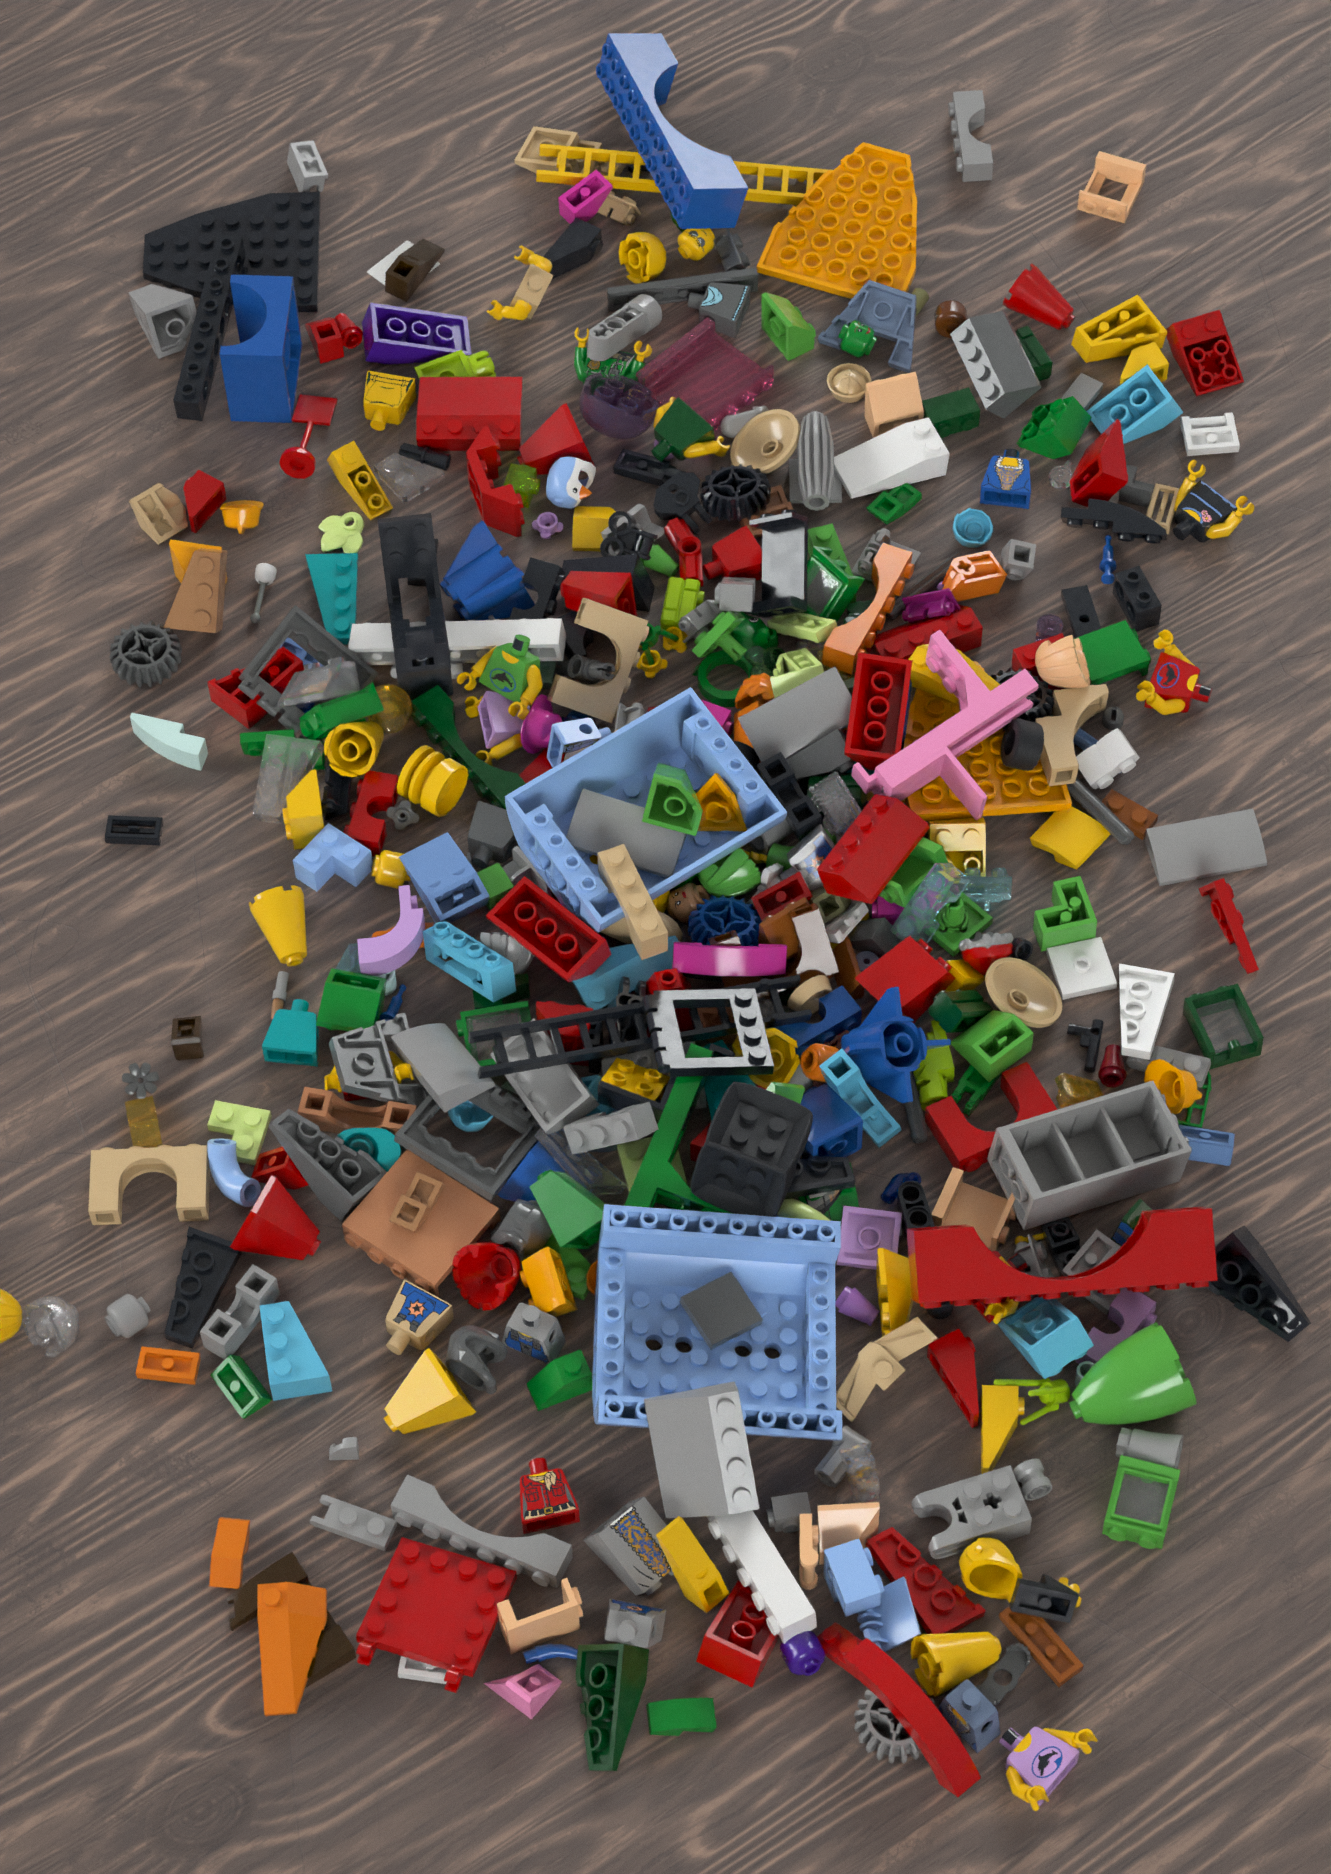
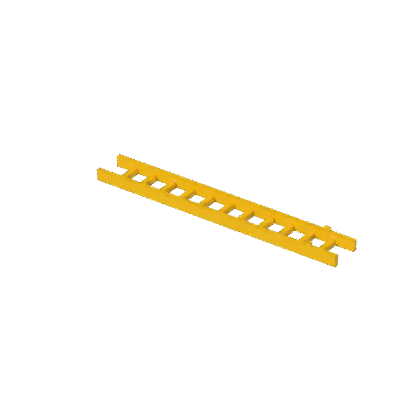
(646, 185)

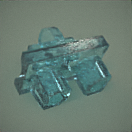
(988, 889)

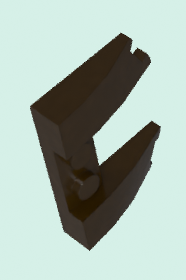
(333, 1645)

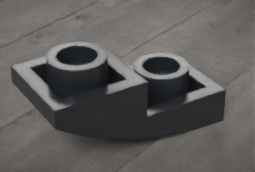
(1061, 1241)

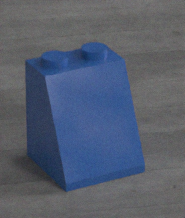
(835, 1125)

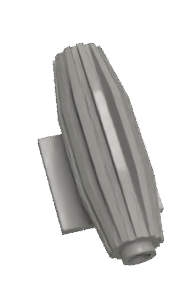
(813, 473)

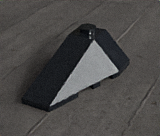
(1255, 1285)

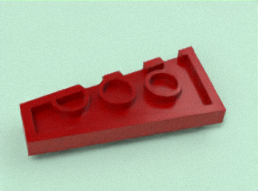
(936, 1601)

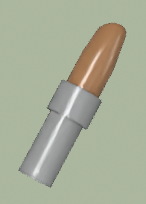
(279, 994)

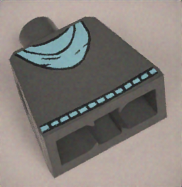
(724, 305)

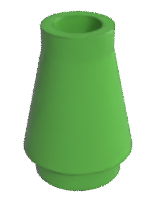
(661, 562)

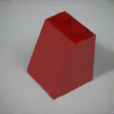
(912, 971)

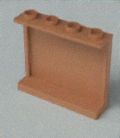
(428, 1254)

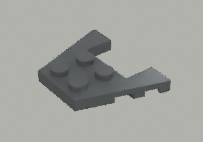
(366, 1066)

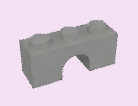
(735, 594)
(612, 1129)
(228, 1330)

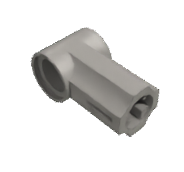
(831, 1468)

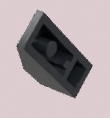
(574, 247)

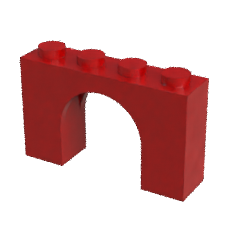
(968, 1146)

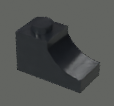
(577, 636)

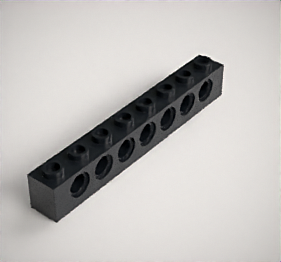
(208, 329)

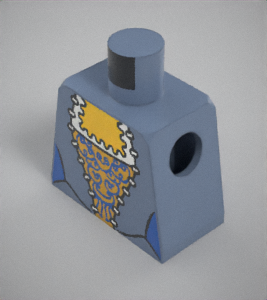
(968, 1712)

